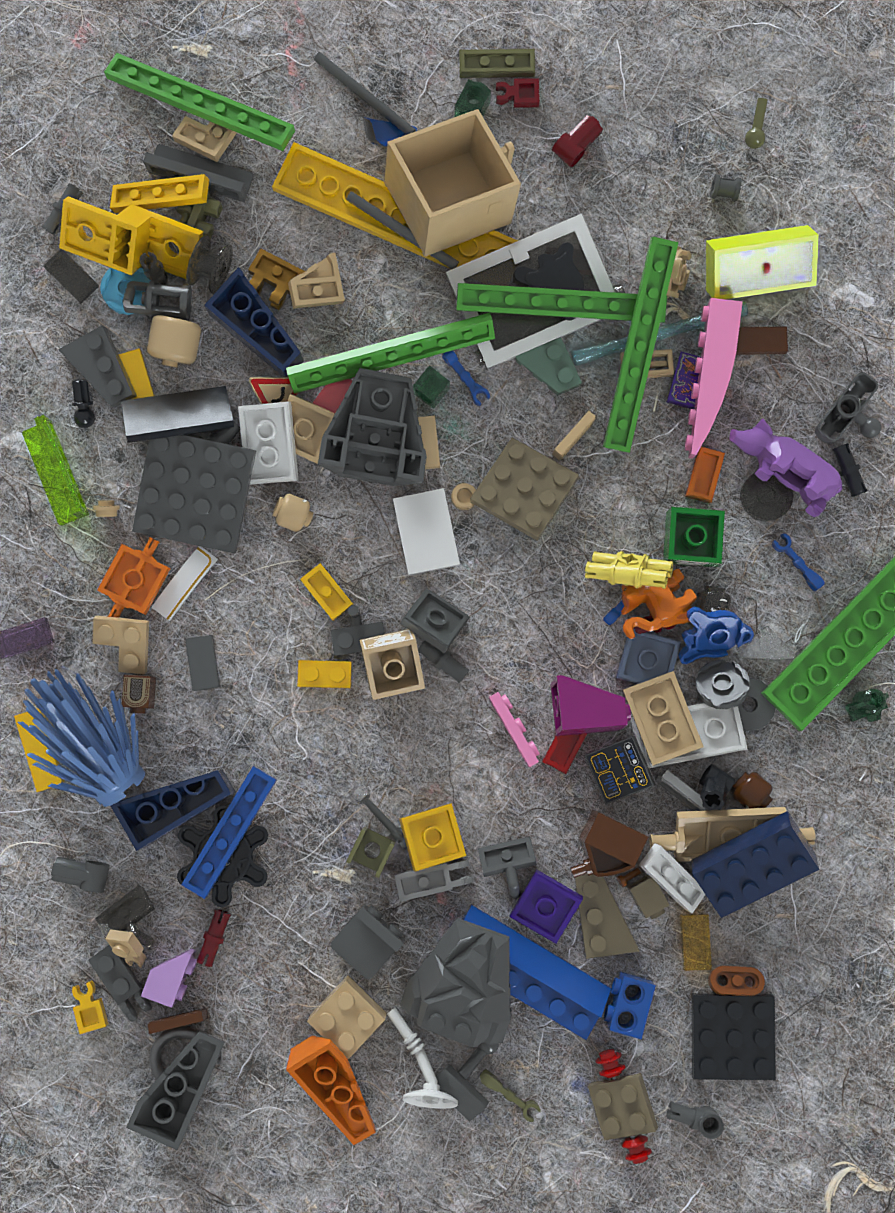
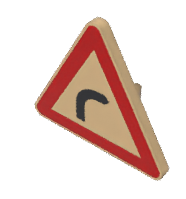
(271, 389)

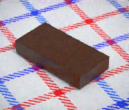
(762, 340)
(177, 1020)

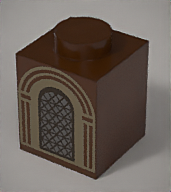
(138, 693)

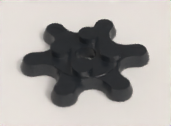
(241, 862)

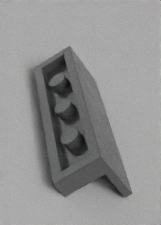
(222, 178)

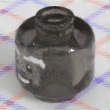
(713, 599)

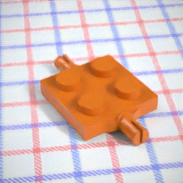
(133, 579)

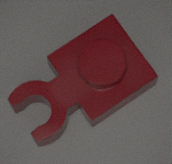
(523, 92)

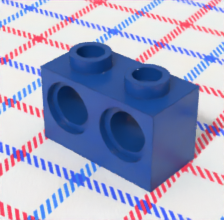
(636, 1005)

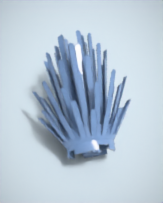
(79, 742)

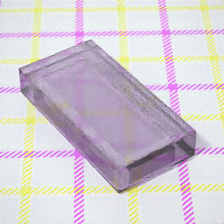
(25, 638)

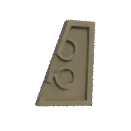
(601, 920)

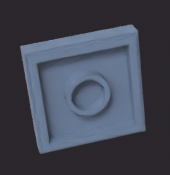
(647, 657)

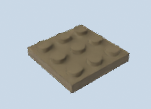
(524, 488)

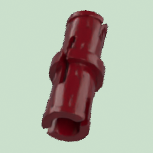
(213, 937)

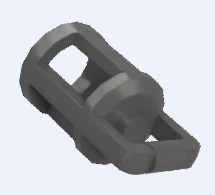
(152, 298)

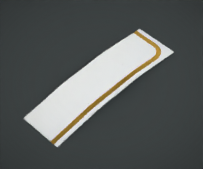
(184, 582)

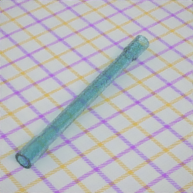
(595, 352)

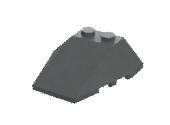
(376, 432)

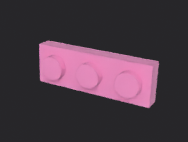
(515, 728)

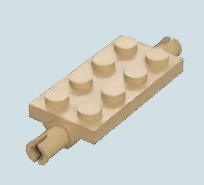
(705, 830)

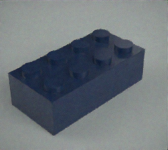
(754, 864)

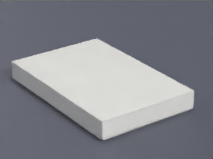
(271, 433)
(426, 531)

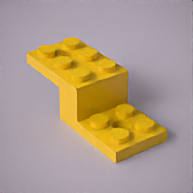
(124, 237)

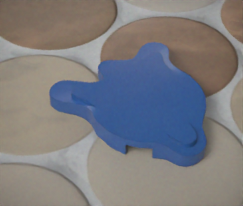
(713, 634)

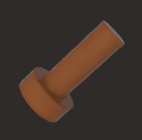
(624, 879)

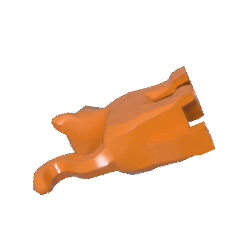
(661, 602)

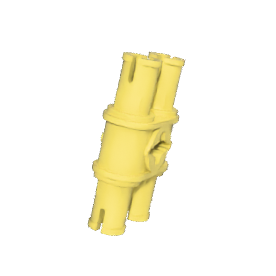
(629, 569)

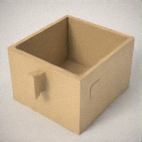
(452, 181)

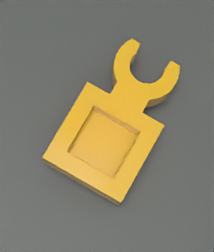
(89, 1013)

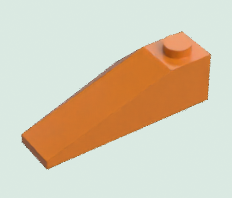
(332, 1085)

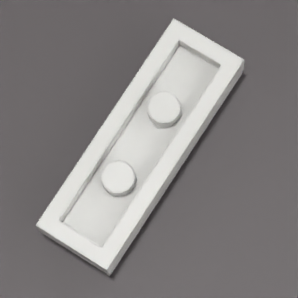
(672, 877)

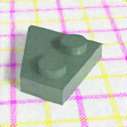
(551, 365)

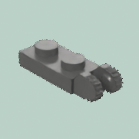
(119, 981)

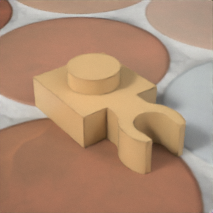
(126, 946)

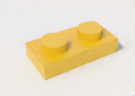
(326, 591)
(324, 674)

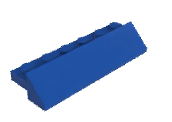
(548, 981)

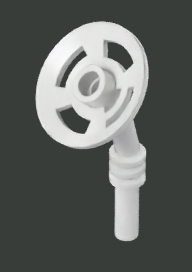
(430, 1095)

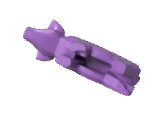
(790, 464)

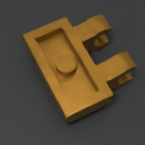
(275, 272)

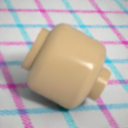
(292, 512)

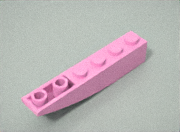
(714, 367)

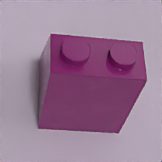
(586, 709)

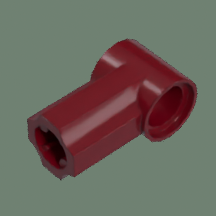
(572, 146)

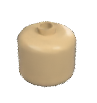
(173, 340)

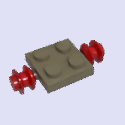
(623, 1106)

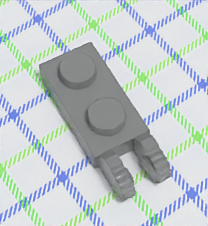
(430, 880)

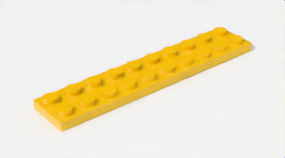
(327, 183)

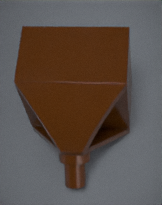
(608, 847)

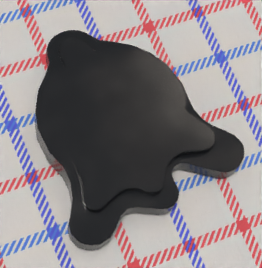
(554, 272)

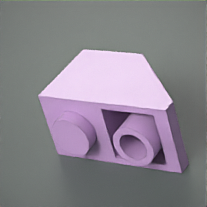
(167, 979)

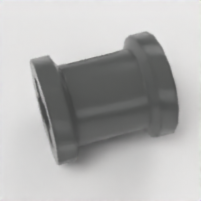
(725, 187)

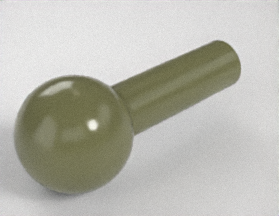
(756, 137)

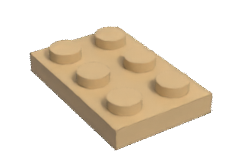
(663, 718)

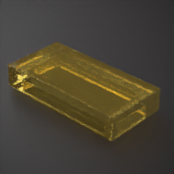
(695, 942)

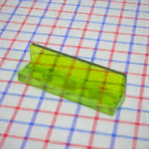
(54, 471)

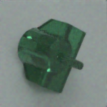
(867, 704)

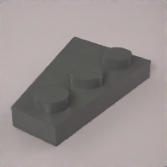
(100, 365)

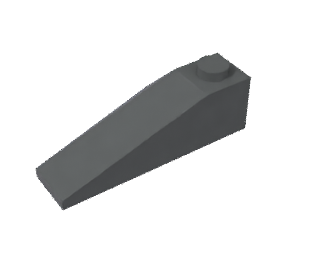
(173, 1098)

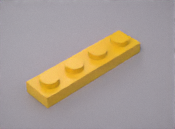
(160, 193)

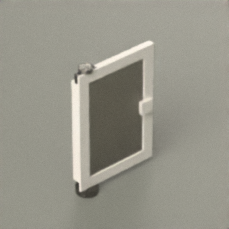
(525, 332)

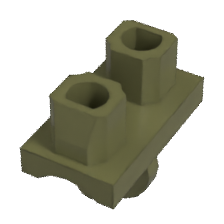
(196, 214)

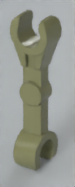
(492, 1082)

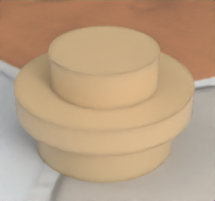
(106, 508)

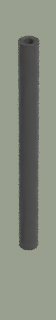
(364, 94)
(397, 227)

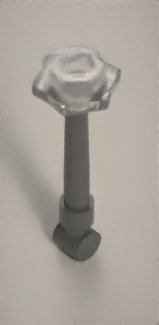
(361, 796)

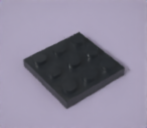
(733, 1037)

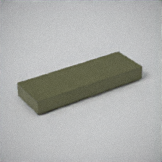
(496, 63)

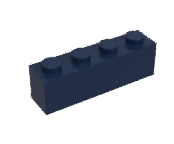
(249, 319)
(162, 810)

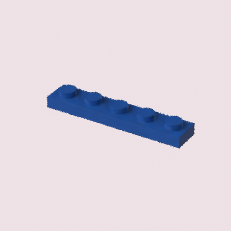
(229, 832)

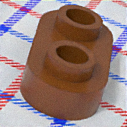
(735, 980)

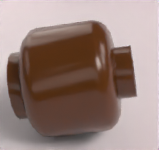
(752, 791)

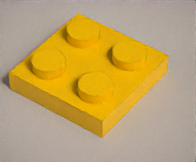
(432, 837)

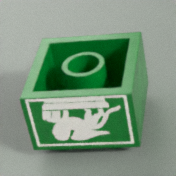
(694, 537)

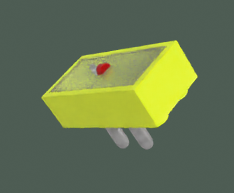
(761, 262)

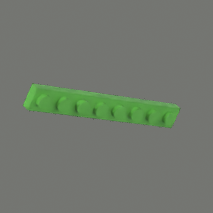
(200, 101)
(547, 302)
(640, 344)
(391, 352)

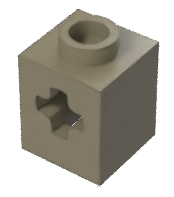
(648, 897)

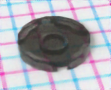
(765, 499)

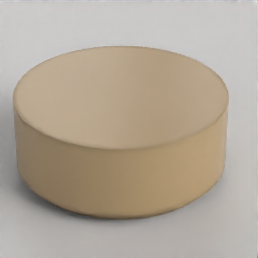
(461, 496)

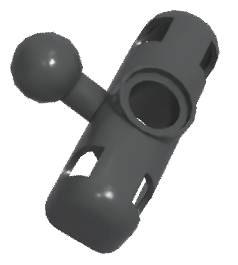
(838, 421)

